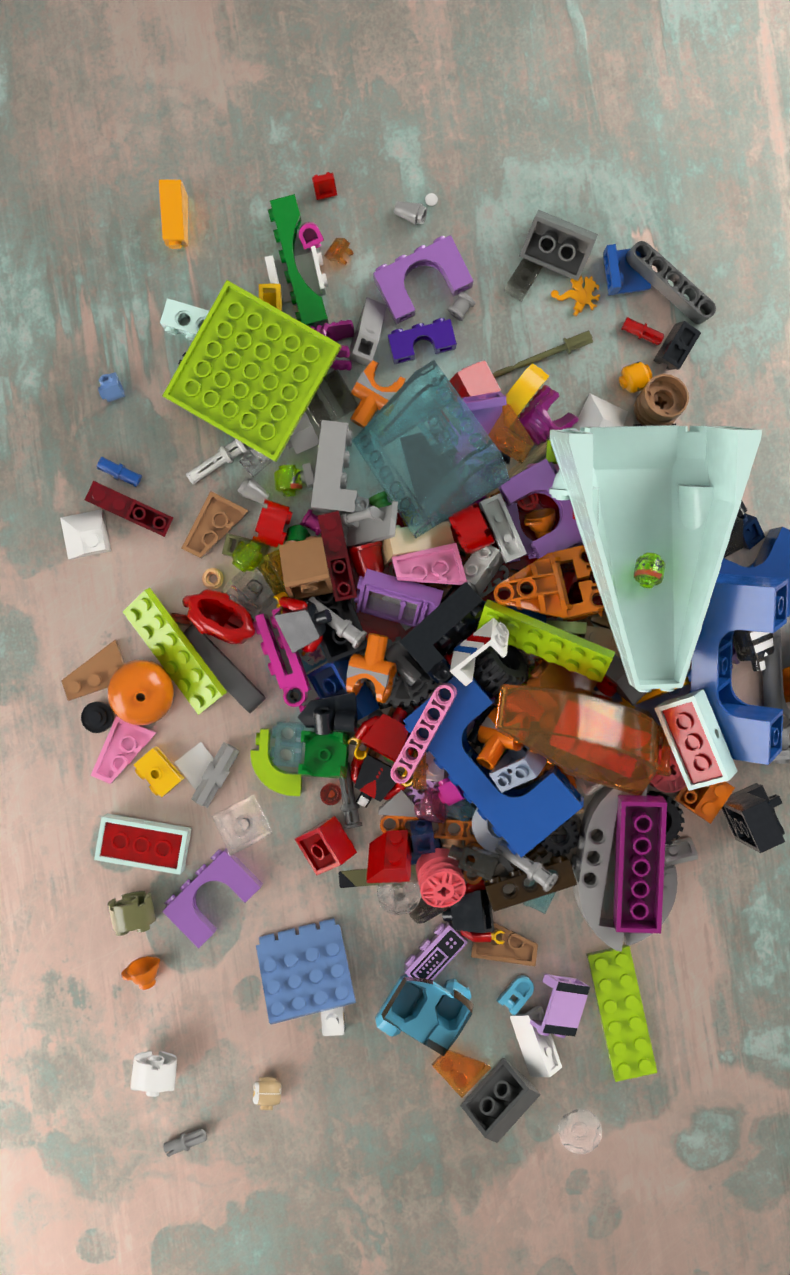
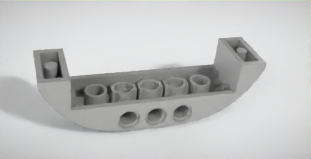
(590, 891)

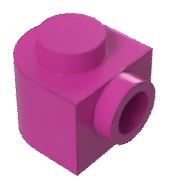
(310, 235)
(449, 792)

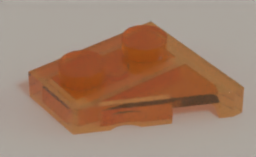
(511, 436)
(460, 1071)

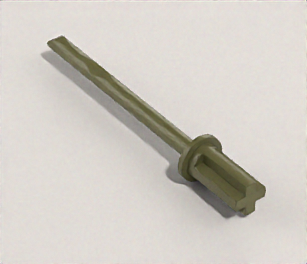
(569, 345)

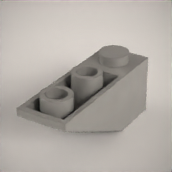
(367, 332)

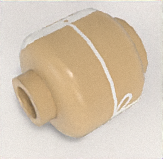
(267, 1093)

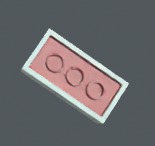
(696, 740)
(142, 843)

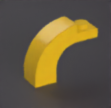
(525, 388)

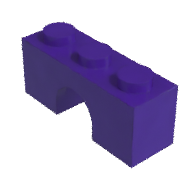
(438, 333)

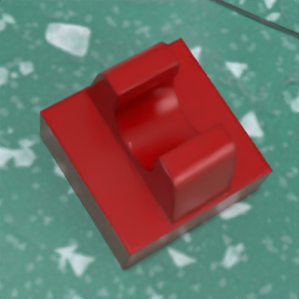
(324, 186)

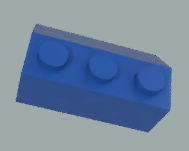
(331, 681)

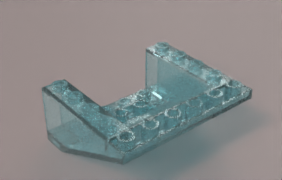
(430, 451)

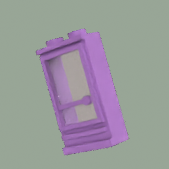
(395, 600)

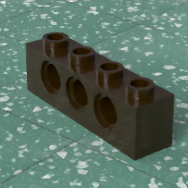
(521, 893)

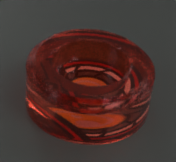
(181, 619)
(330, 794)

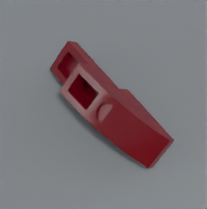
(128, 508)
(337, 556)

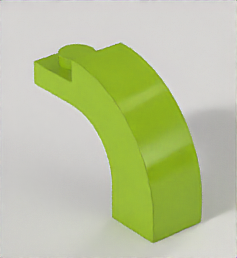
(270, 775)

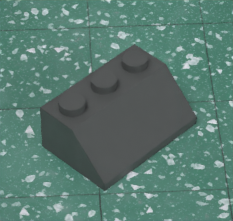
(558, 245)
(500, 1101)

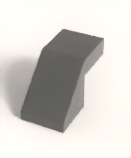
(617, 675)

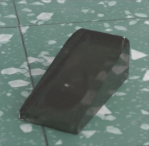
(522, 279)

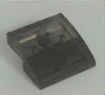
(332, 399)

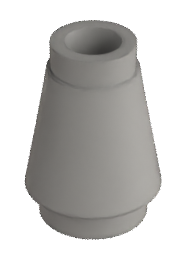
(412, 212)
(252, 490)

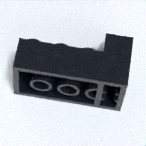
(443, 631)
(754, 818)

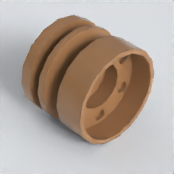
(661, 401)

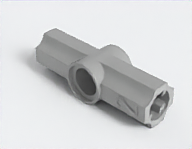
(215, 775)

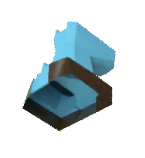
(426, 1011)

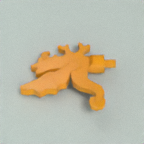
(581, 295)

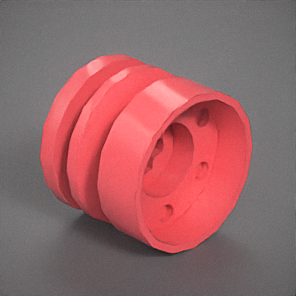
(670, 783)
(440, 879)

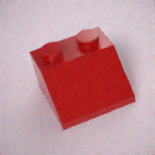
(326, 846)
(390, 858)

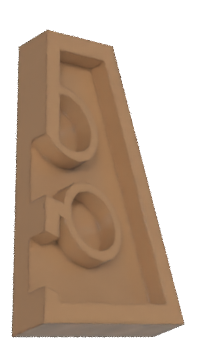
(212, 524)
(94, 673)
(514, 950)

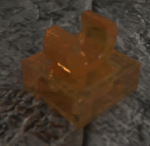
(337, 249)

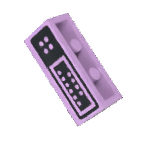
(435, 953)

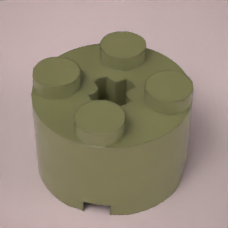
(132, 912)

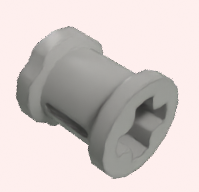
(461, 306)

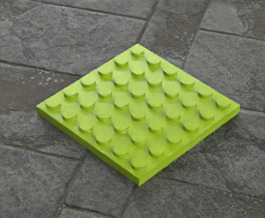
(251, 370)

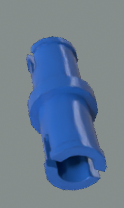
(119, 471)

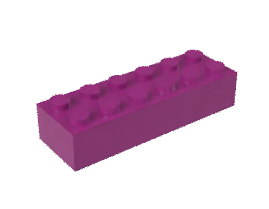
(639, 863)

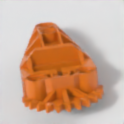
(548, 586)

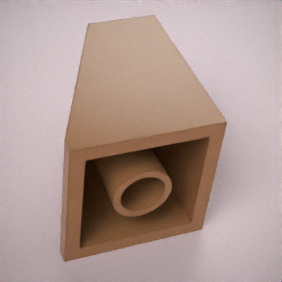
(305, 568)

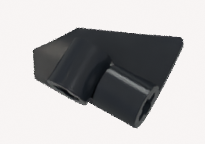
(331, 714)

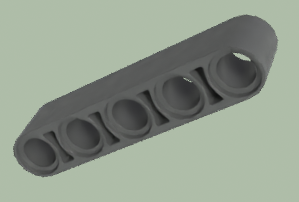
(667, 272)
(225, 671)

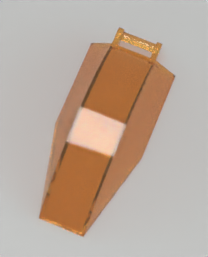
(585, 734)

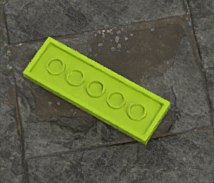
(550, 642)
(174, 651)
(621, 1013)

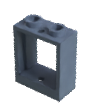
(516, 768)

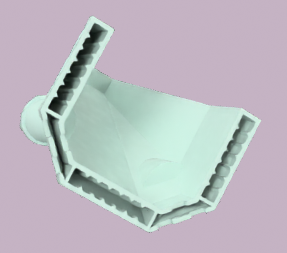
(662, 496)

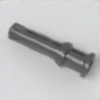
(349, 807)

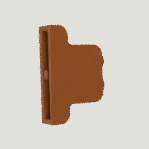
(555, 675)

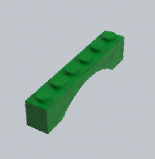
(288, 221)

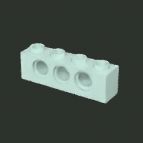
(175, 312)

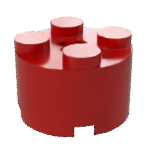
(272, 523)
(473, 529)

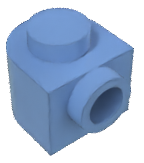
(110, 387)

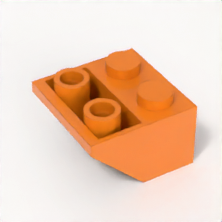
(705, 801)

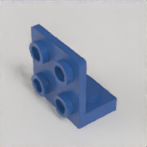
(620, 275)

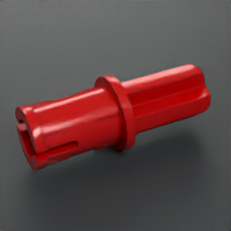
(642, 331)

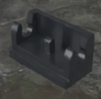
(677, 345)

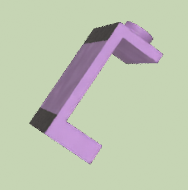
(563, 1007)

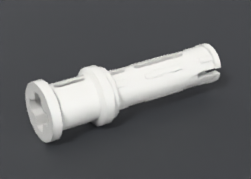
(195, 475)

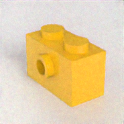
(158, 772)

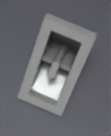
(398, 806)

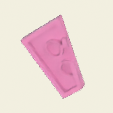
(431, 566)
(120, 748)

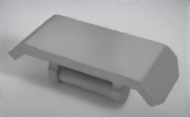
(369, 525)

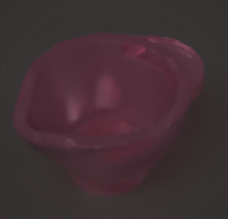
(431, 807)

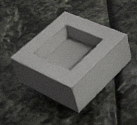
(307, 475)

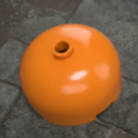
(144, 678)

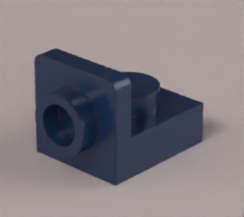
(751, 531)
(422, 837)

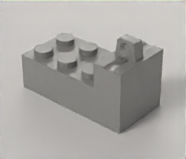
(330, 480)

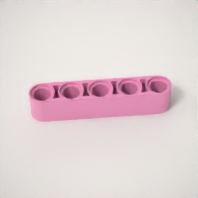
(415, 740)

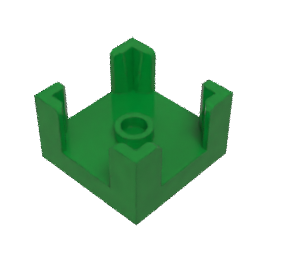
(325, 755)

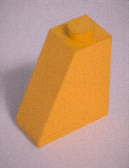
(174, 213)

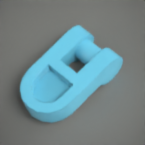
(522, 988)

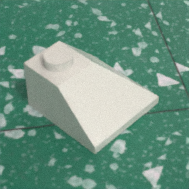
(600, 413)
(85, 534)

